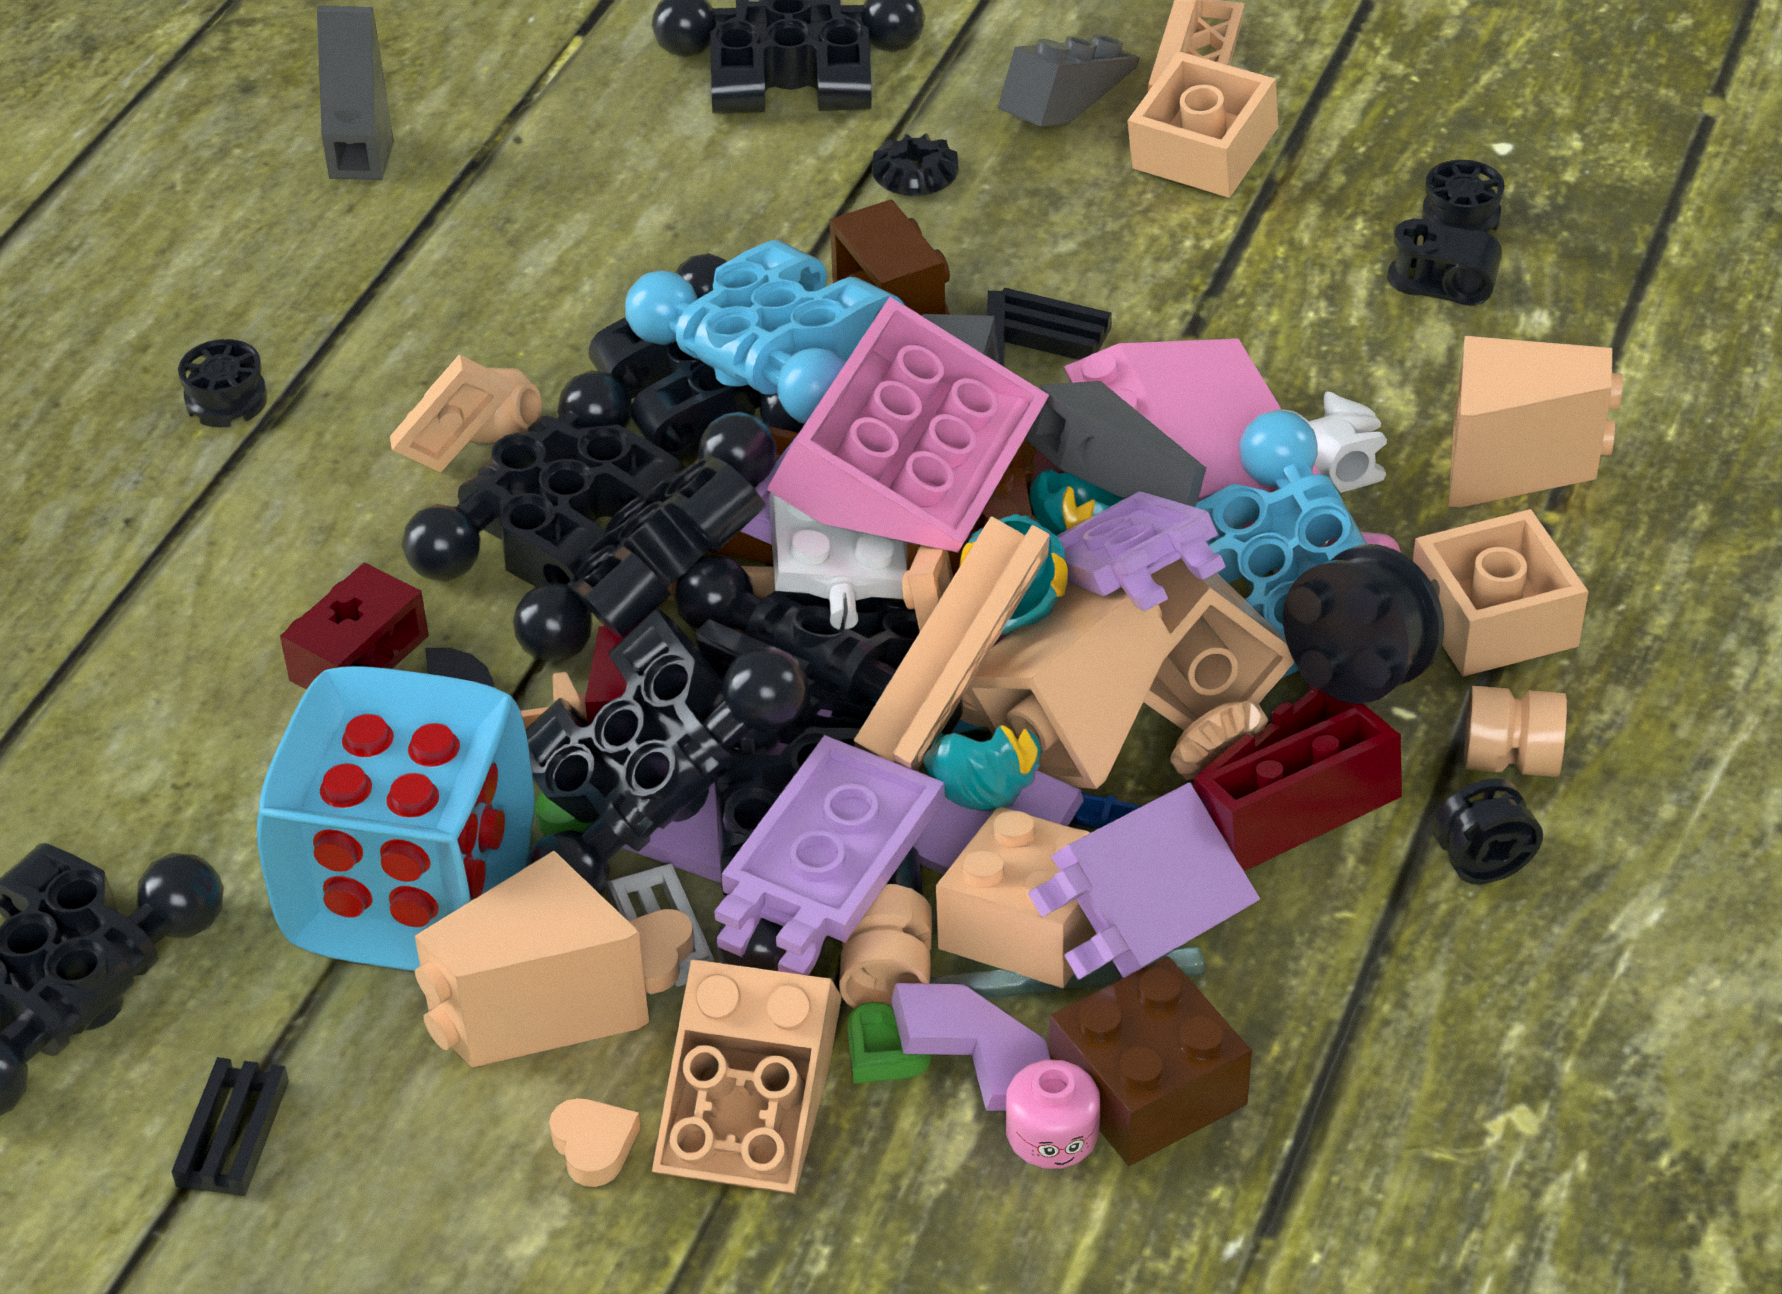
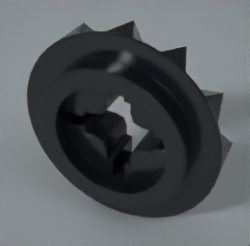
(897, 173)

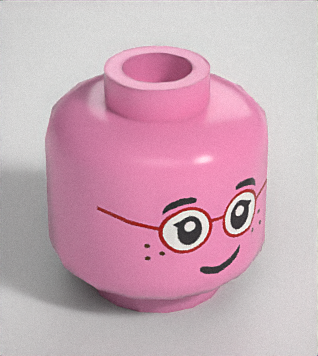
(1052, 1114)

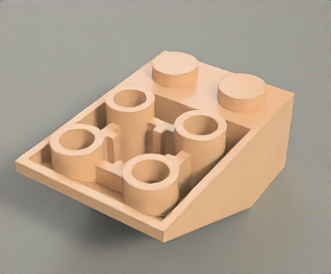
(746, 1076)

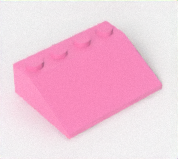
(1194, 394)
(909, 435)

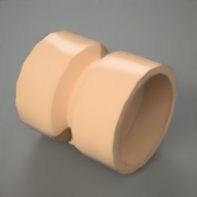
(1515, 731)
(887, 947)

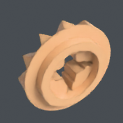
(1214, 734)

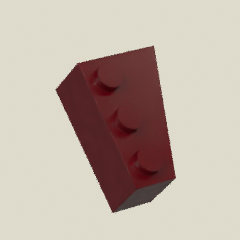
(1301, 776)

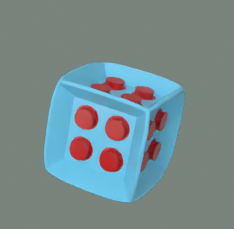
(391, 809)

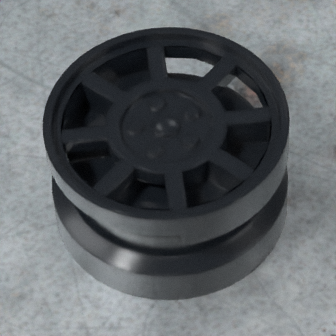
(1461, 197)
(224, 383)
(1487, 836)

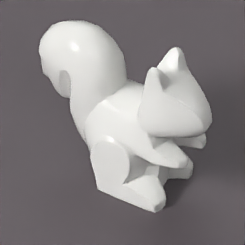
(1348, 443)

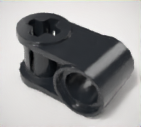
(1448, 265)

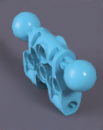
(763, 322)
(1290, 523)

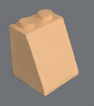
(1530, 417)
(1217, 650)
(1074, 681)
(531, 968)

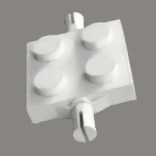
(833, 561)

